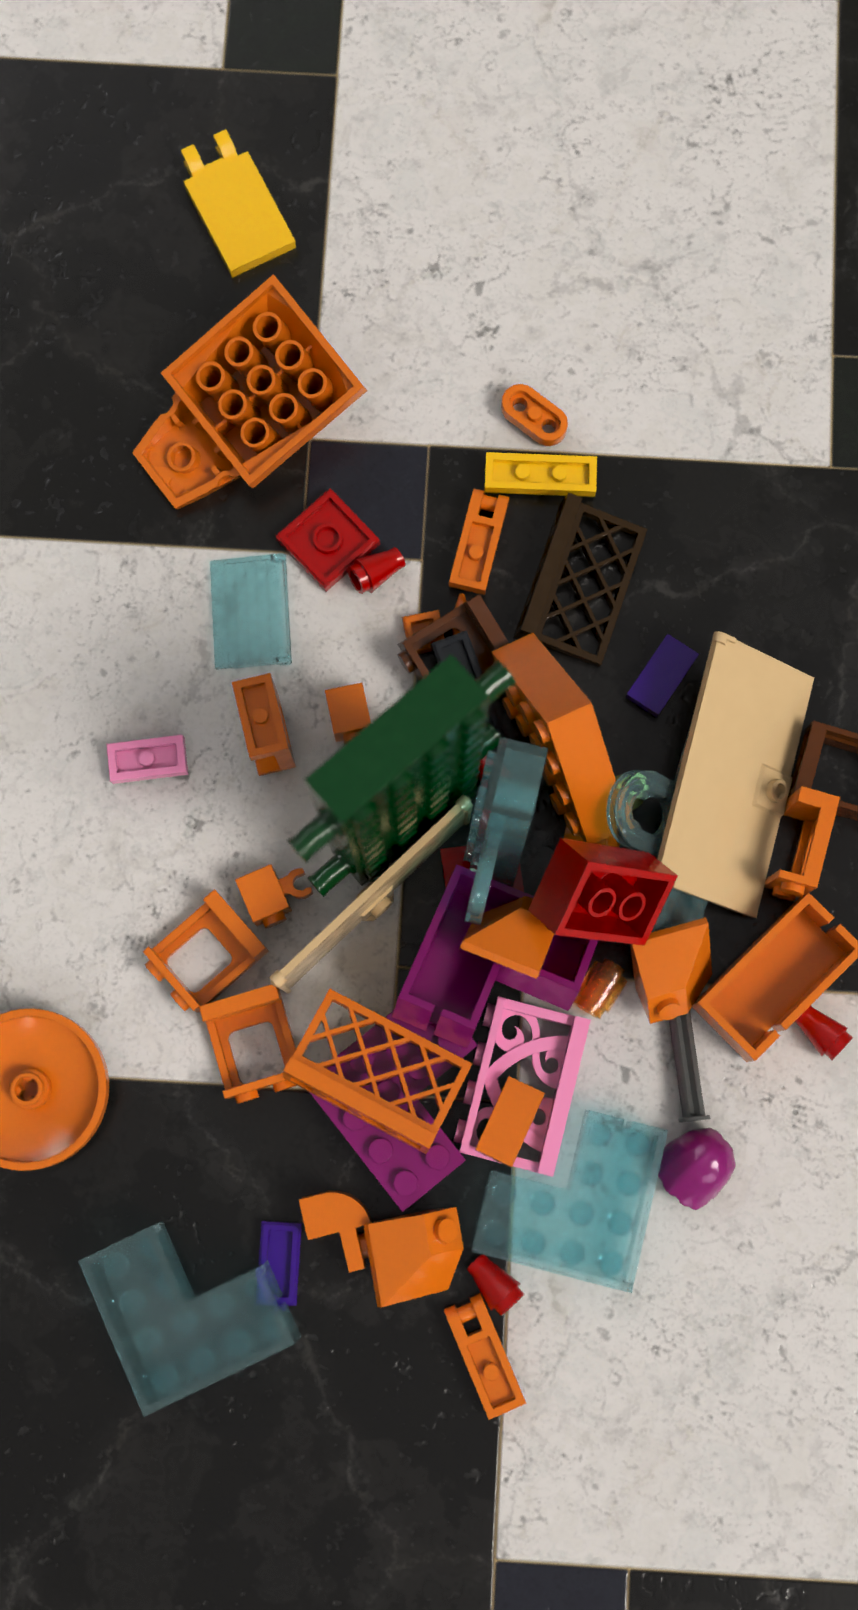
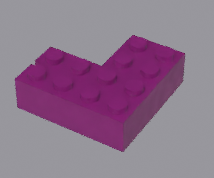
(452, 985)
(396, 1165)

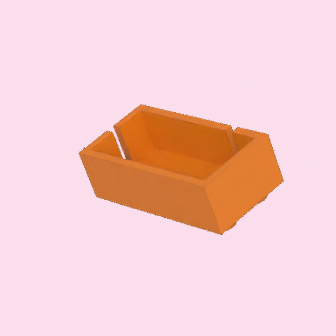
(777, 978)

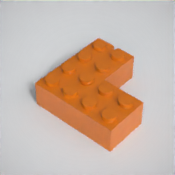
(560, 718)

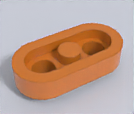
(536, 415)

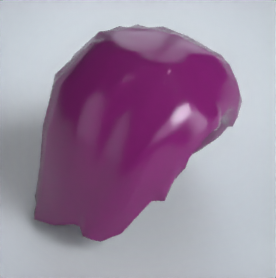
(696, 1166)

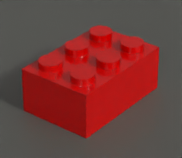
(602, 892)

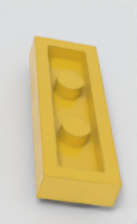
(540, 474)

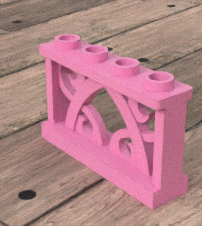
(567, 1052)

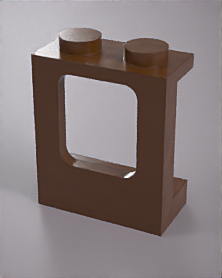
(469, 616)

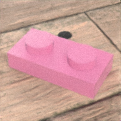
(147, 759)

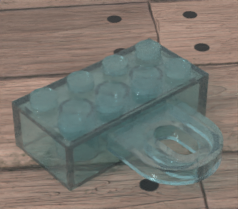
(502, 818)

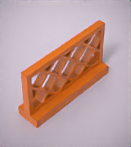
(357, 1100)

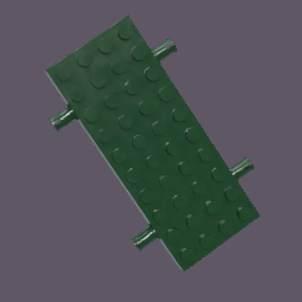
(400, 773)

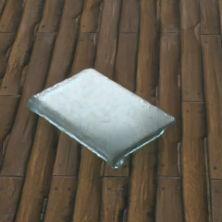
(250, 611)

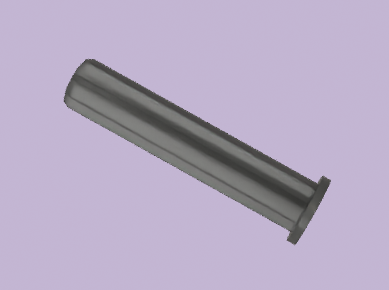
(687, 1069)

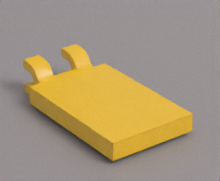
(236, 207)

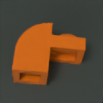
(334, 1213)

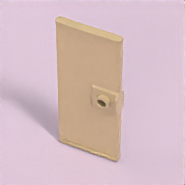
(375, 897)

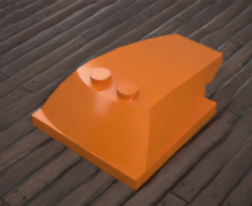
(245, 398)

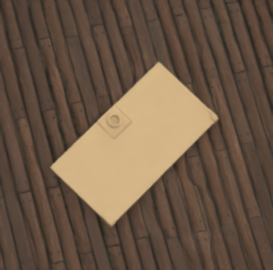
(735, 775)

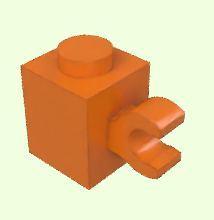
(267, 894)

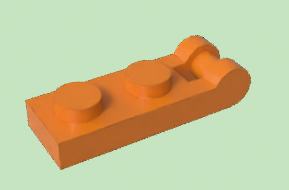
(478, 543)
(485, 1358)

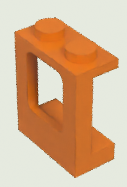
(263, 724)
(818, 816)
(232, 934)
(238, 1013)

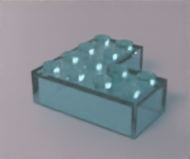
(592, 1225)
(169, 1335)

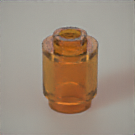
(600, 988)

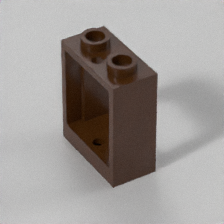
(809, 753)

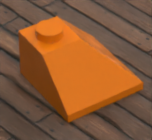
(510, 937)
(672, 969)
(413, 1254)

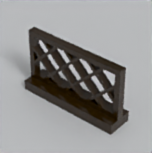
(550, 570)

